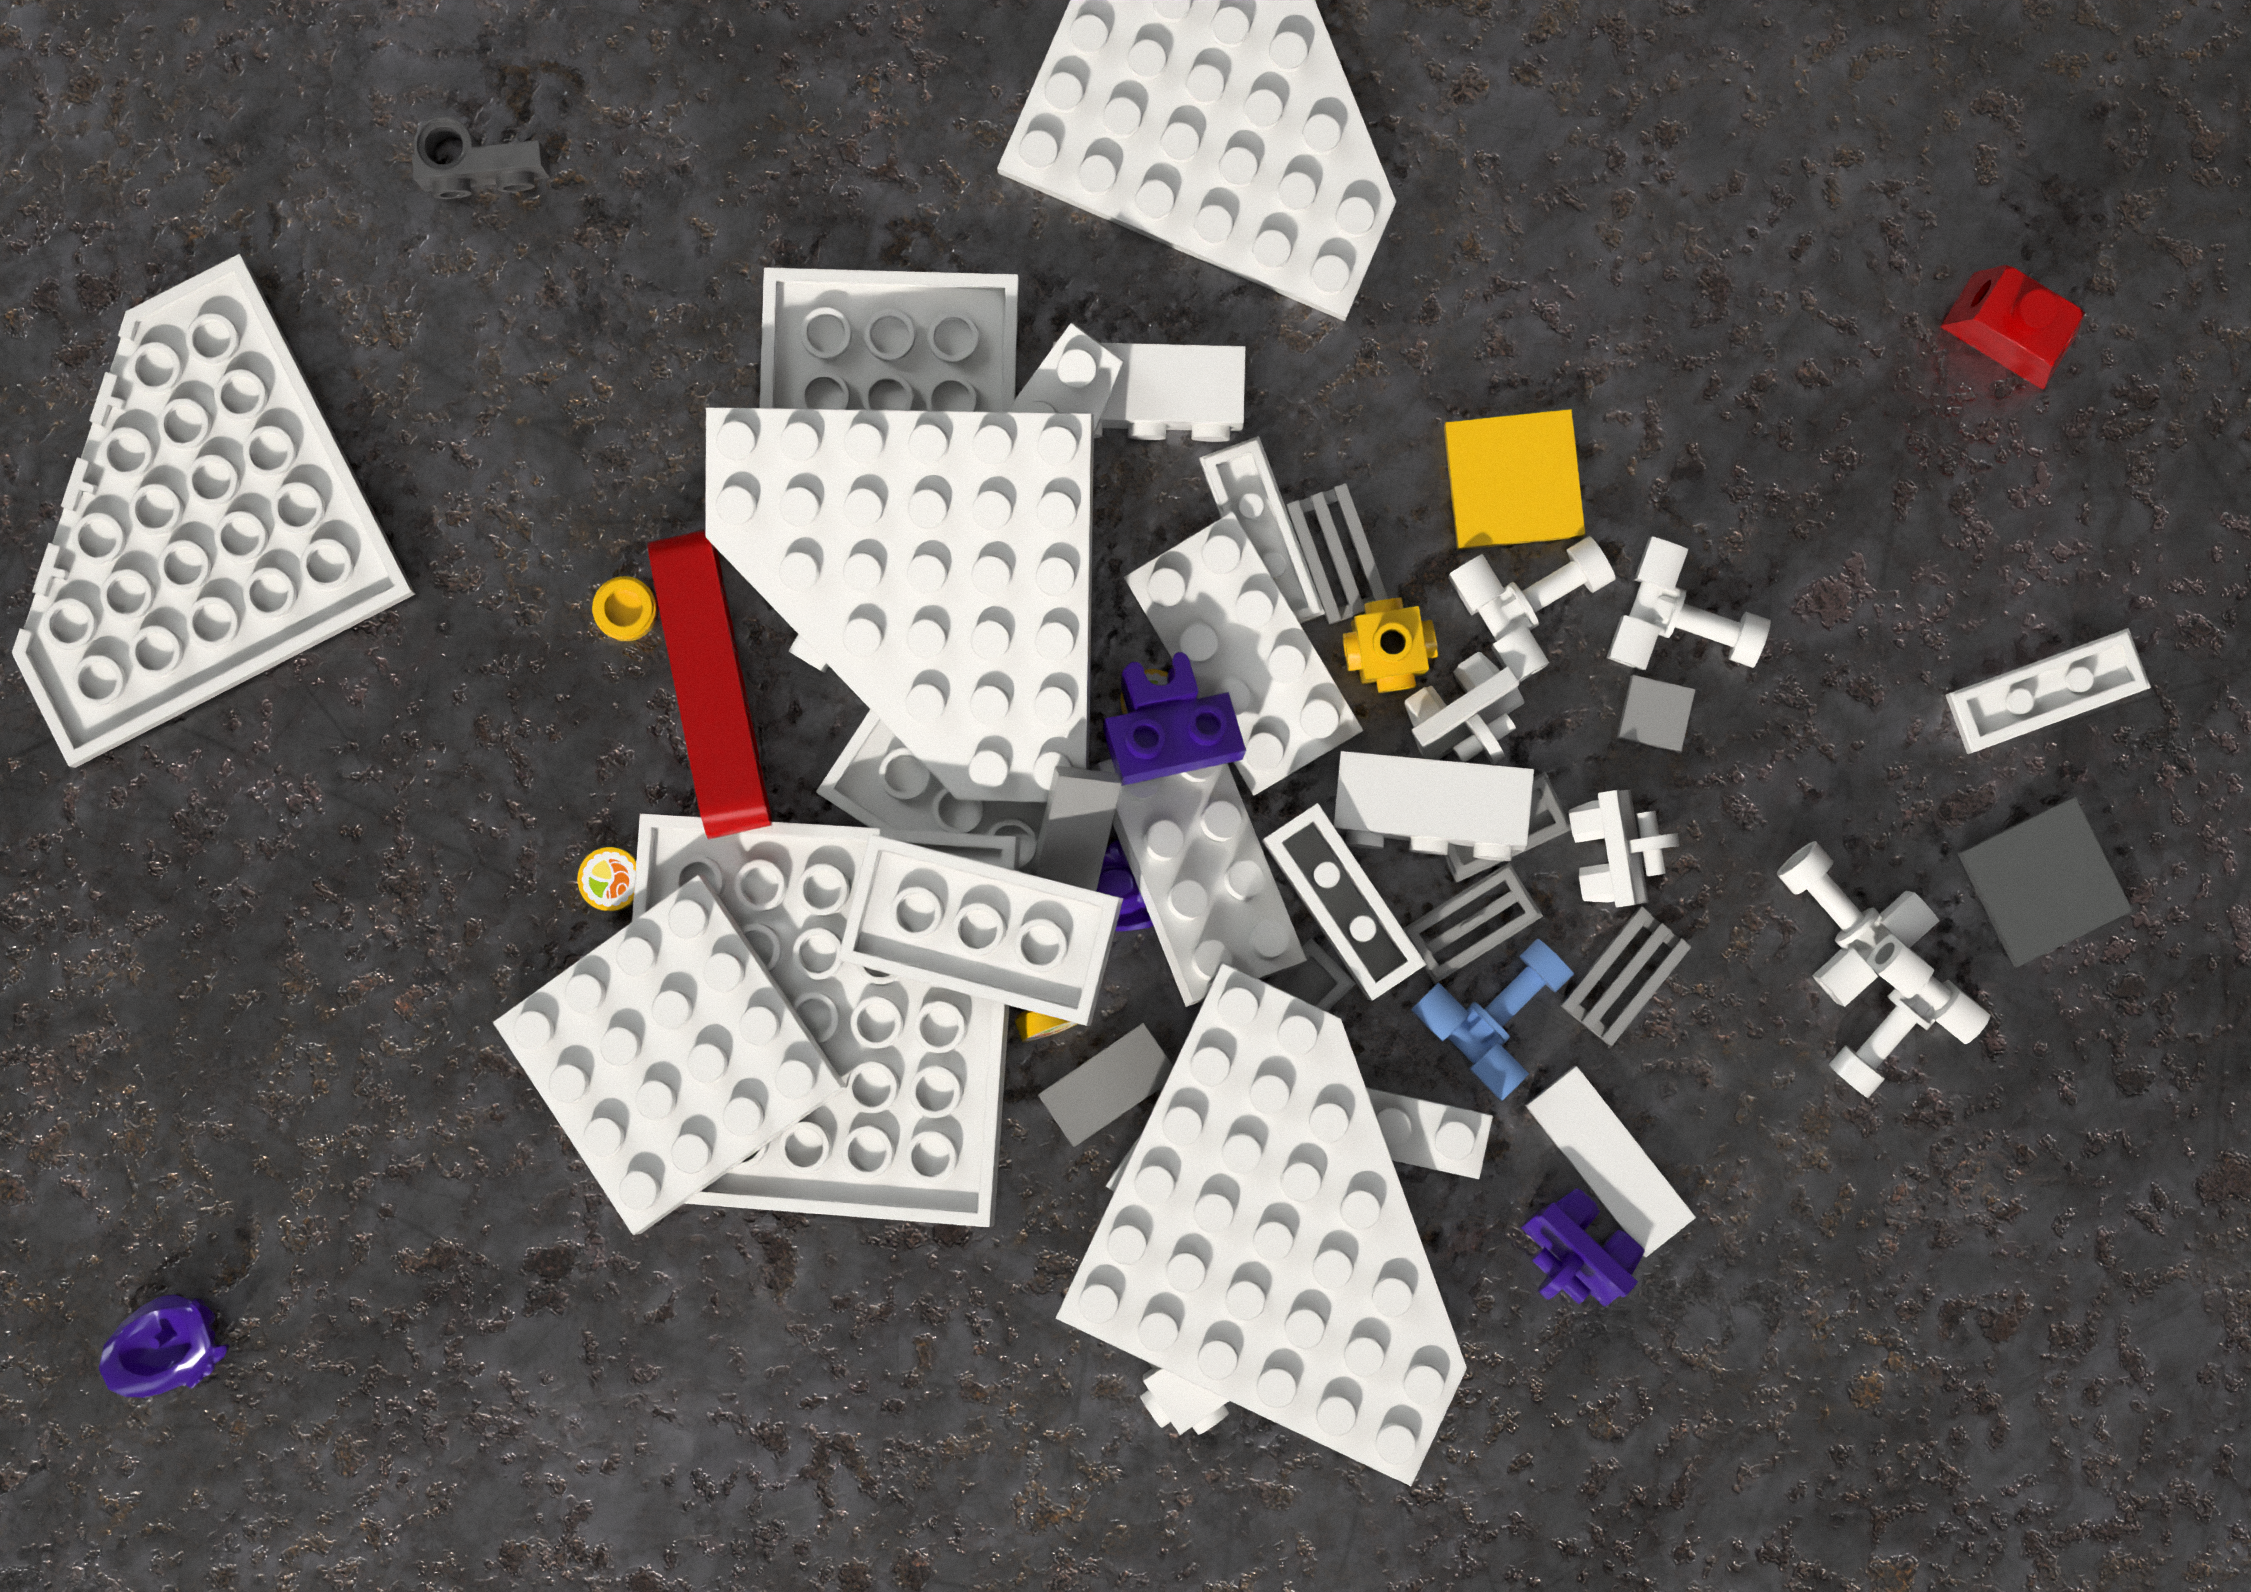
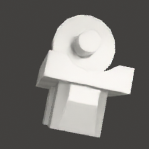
(1472, 721)
(1623, 876)

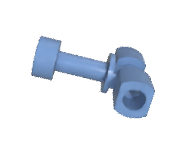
(1480, 1031)

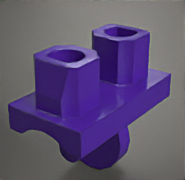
(1574, 1258)

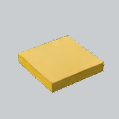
(1514, 479)

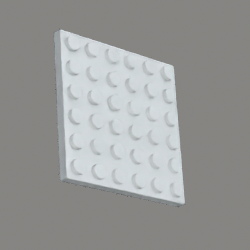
(917, 1059)

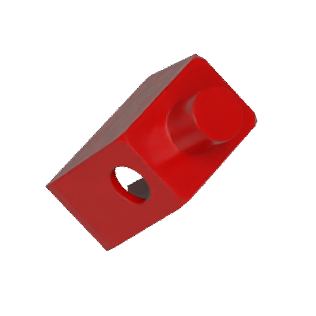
(2015, 322)

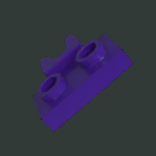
(1170, 727)

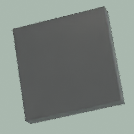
(2044, 881)

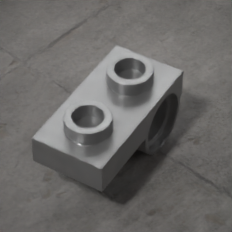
(507, 165)

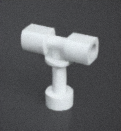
(1661, 608)
(1511, 612)
(1860, 932)
(1918, 1000)

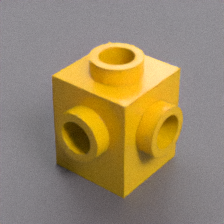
(1365, 652)

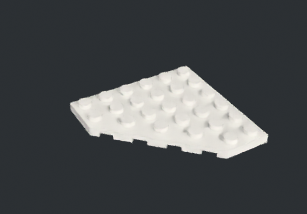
(1213, 137)
(197, 524)
(928, 570)
(1274, 1240)

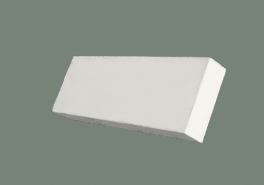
(1246, 486)
(2048, 691)
(1610, 1160)

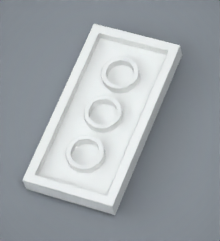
(1243, 639)
(893, 789)
(1204, 878)
(980, 929)

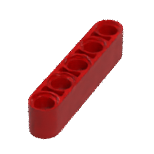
(709, 685)

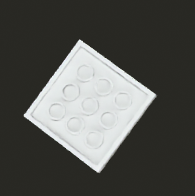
(888, 340)
(669, 1054)

